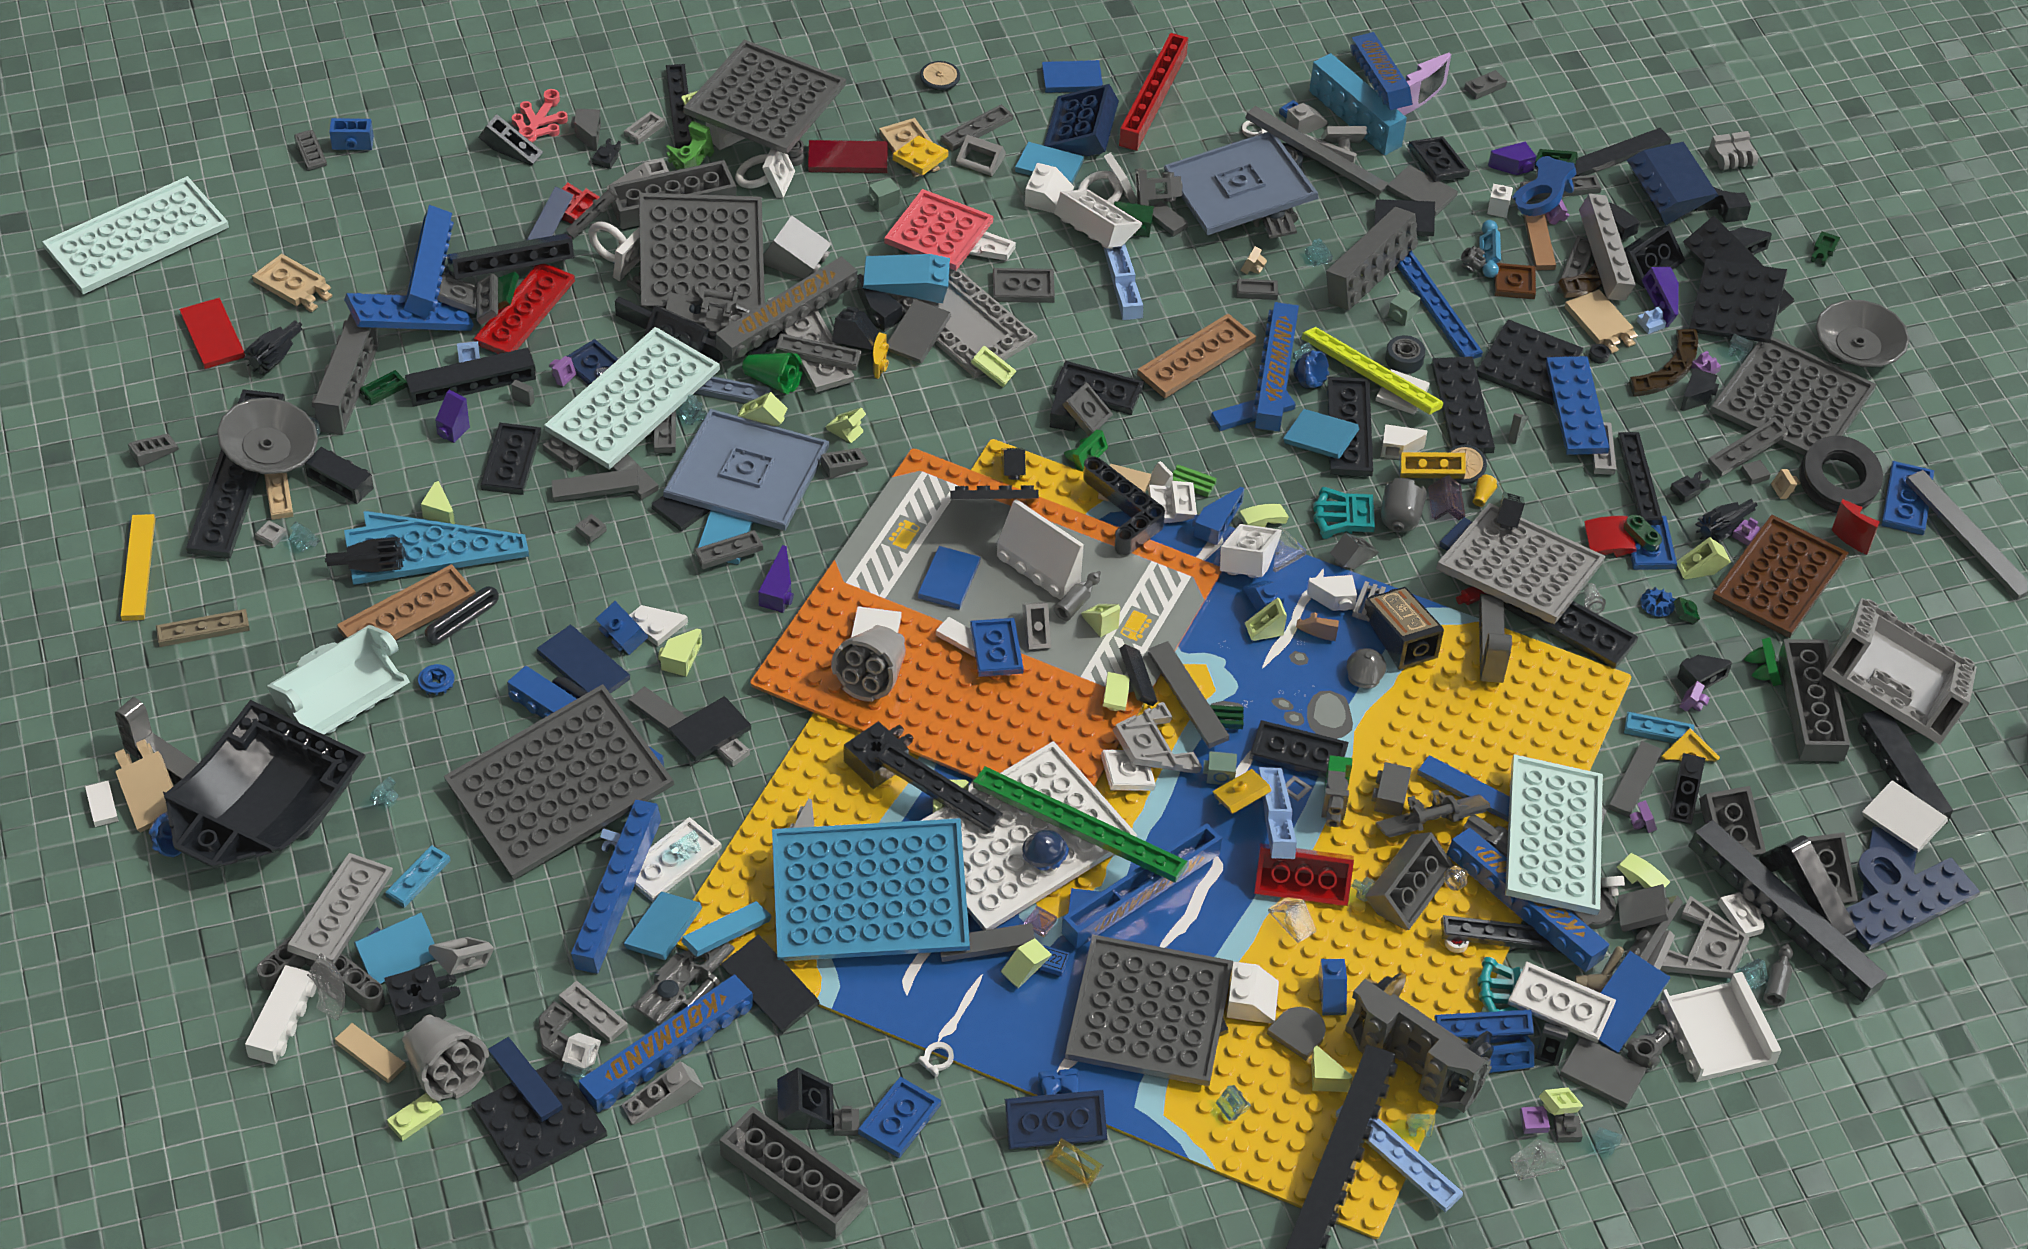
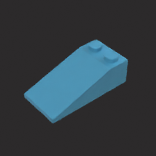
(908, 275)

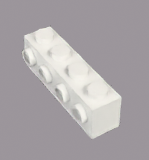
(280, 1015)

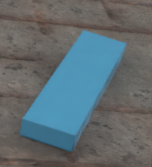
(726, 928)

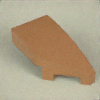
(1319, 627)

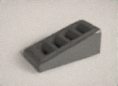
(310, 149)
(142, 451)
(832, 462)

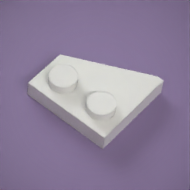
(658, 623)
(1742, 914)

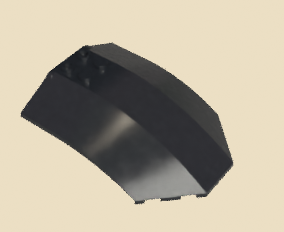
(257, 788)

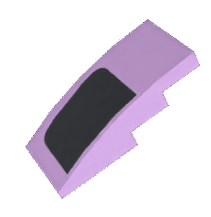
(1427, 81)

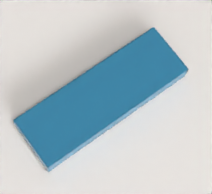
(1655, 727)
(418, 876)

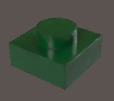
(1686, 610)

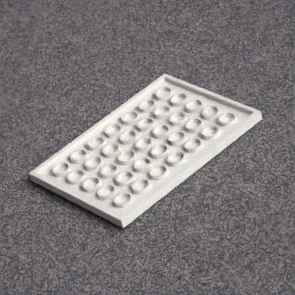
(996, 873)

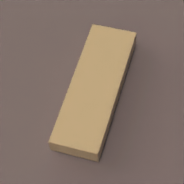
(279, 496)
(370, 1053)

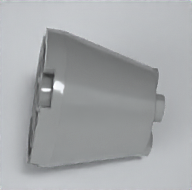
(869, 662)
(444, 1057)

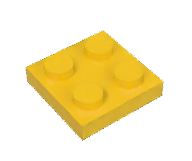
(920, 155)

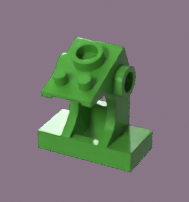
(698, 149)

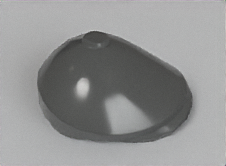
(1366, 668)

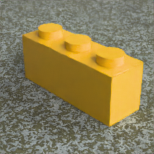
(1432, 465)

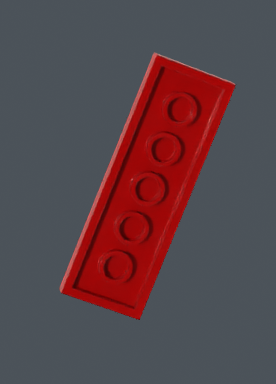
(528, 308)

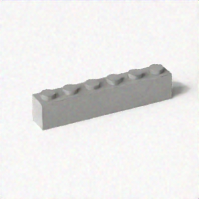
(1607, 247)

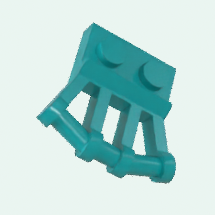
(1357, 515)
(1485, 982)

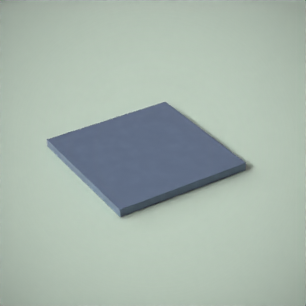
(1241, 182)
(746, 469)

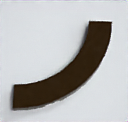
(1581, 284)
(1673, 371)

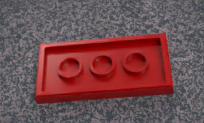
(212, 333)

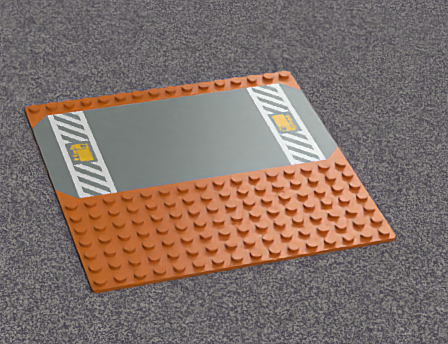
(938, 692)

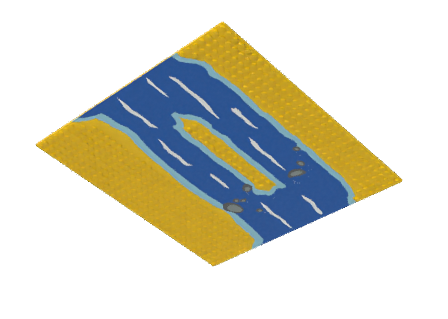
(1545, 710)

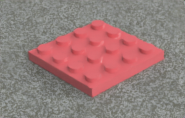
(939, 228)

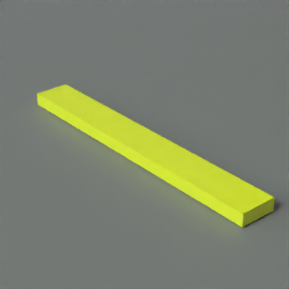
(1372, 370)

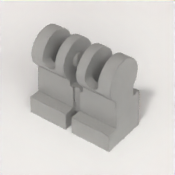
(1733, 150)

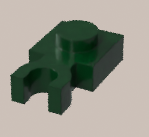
(1824, 246)

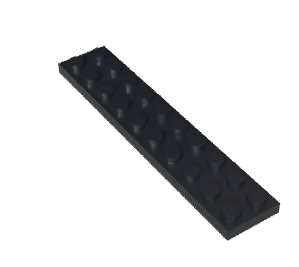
(225, 501)

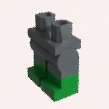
(1336, 790)

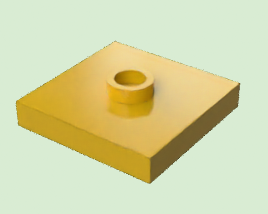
(1242, 791)

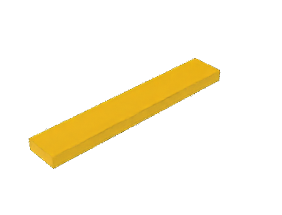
(138, 567)

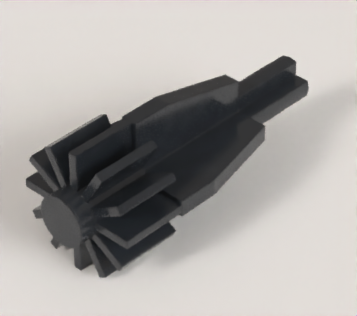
(271, 347)
(1724, 519)
(371, 555)

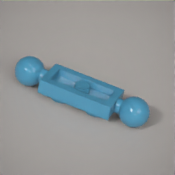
(1491, 245)

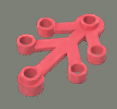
(551, 99)

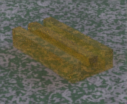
(1058, 1151)

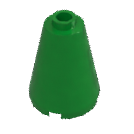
(775, 370)

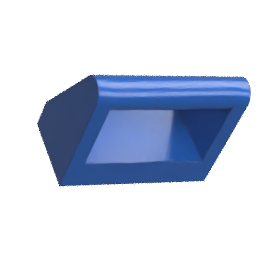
(1512, 1056)

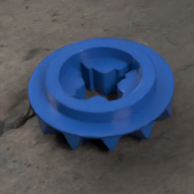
(1664, 608)
(439, 672)

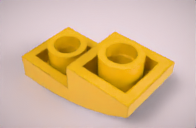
(880, 351)

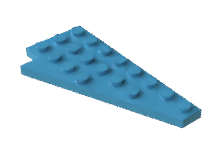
(435, 545)

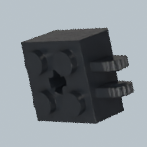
(862, 750)
(419, 994)

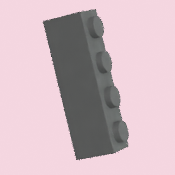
(1410, 880)

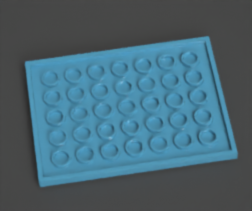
(870, 890)

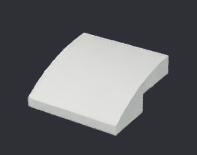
(1176, 499)

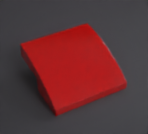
(579, 204)
(1855, 528)
(1609, 536)

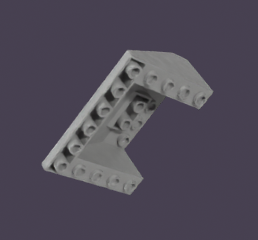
(1902, 671)

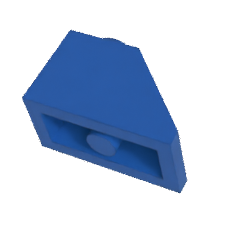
(1263, 593)
(1333, 986)

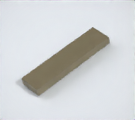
(202, 628)

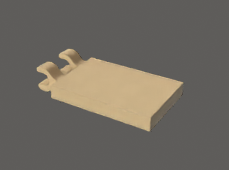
(900, 134)
(292, 282)
(1601, 320)
(144, 784)

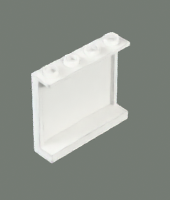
(1720, 1029)

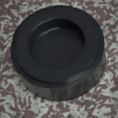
(1599, 353)

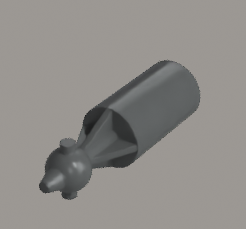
(1076, 597)
(1779, 978)

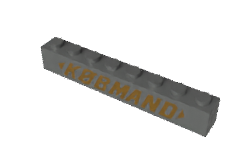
(786, 309)

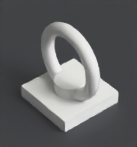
(777, 172)
(1116, 178)
(627, 252)

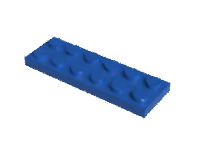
(388, 312)
(1577, 405)

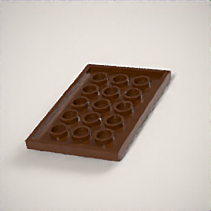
(1780, 576)

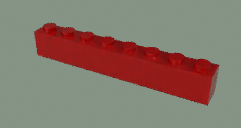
(1153, 92)

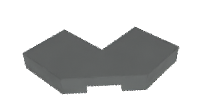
(551, 1024)

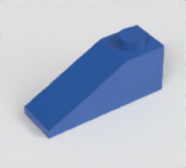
(1217, 517)

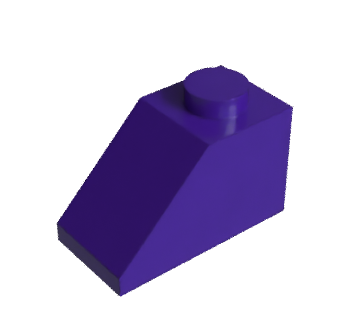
(1513, 159)
(452, 417)

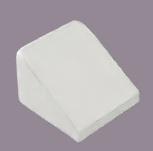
(1161, 475)

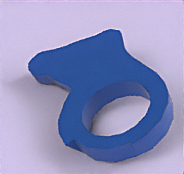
(1553, 178)

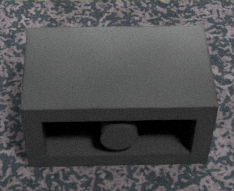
(1392, 789)

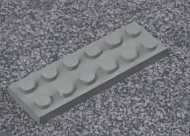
(819, 374)
(340, 908)

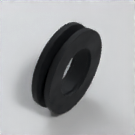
(1850, 452)

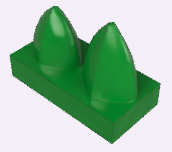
(1090, 446)
(1767, 655)

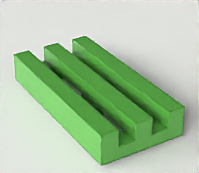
(1196, 478)

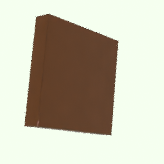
(1515, 281)

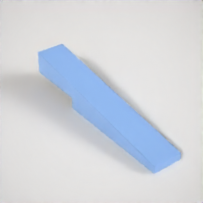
(1124, 282)
(1278, 815)

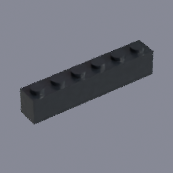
(510, 256)
(470, 376)
(1900, 759)

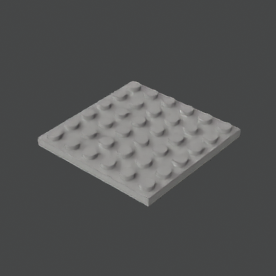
(1521, 564)

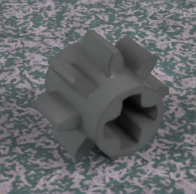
(1473, 258)

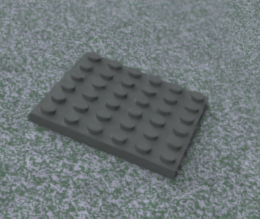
(765, 96)
(700, 243)
(1796, 388)
(1149, 1010)

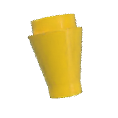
(1485, 488)

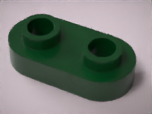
(1642, 532)

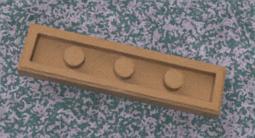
(1540, 242)

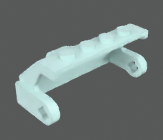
(340, 680)

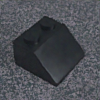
(854, 329)
(805, 1101)

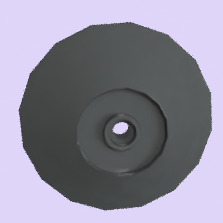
(1862, 333)
(267, 435)

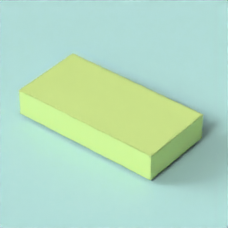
(993, 366)

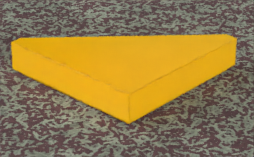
(1690, 744)

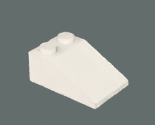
(1249, 550)

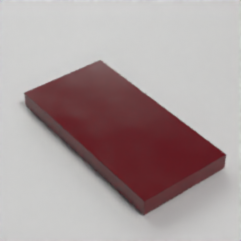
(847, 156)

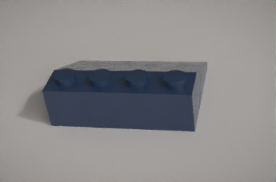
(1083, 121)
(1671, 180)

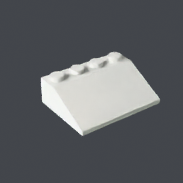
(1040, 550)

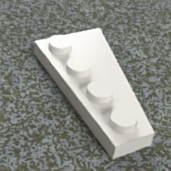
(993, 247)

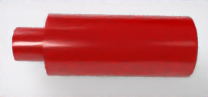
(1469, 595)

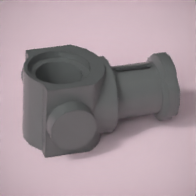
(1650, 1045)

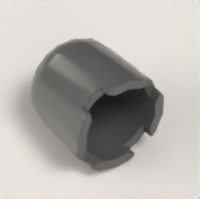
(1402, 505)

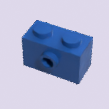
(351, 134)
(621, 627)

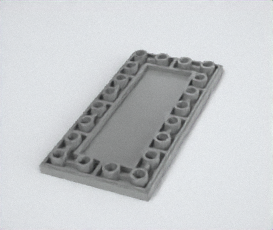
(975, 323)

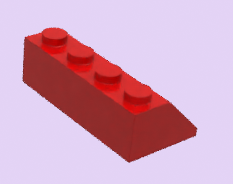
(1309, 876)

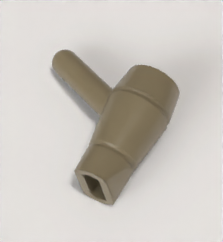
(1598, 981)

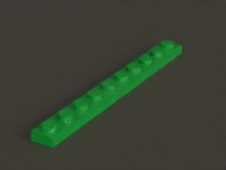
(1080, 824)

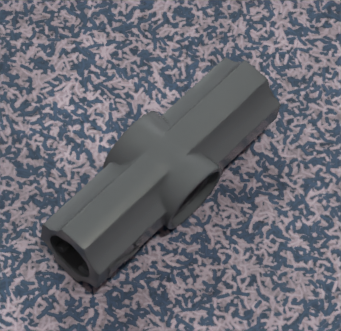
(1495, 836)

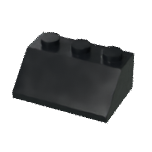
(1653, 249)

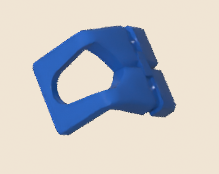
(1063, 1080)

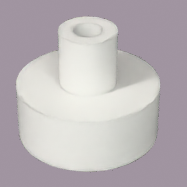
(1612, 883)

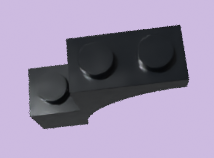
(1730, 205)

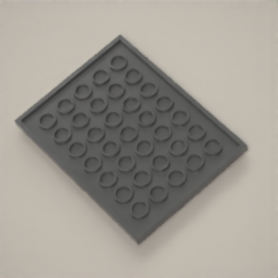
(558, 781)

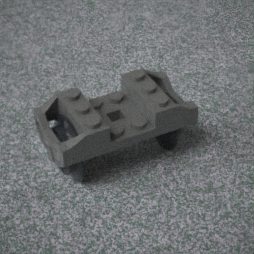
(1420, 1042)

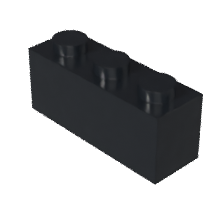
(339, 475)

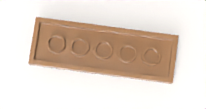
(1196, 355)
(413, 605)

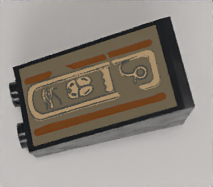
(1404, 627)

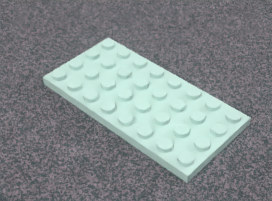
(135, 234)
(632, 398)
(1554, 835)

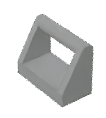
(983, 147)
(473, 955)

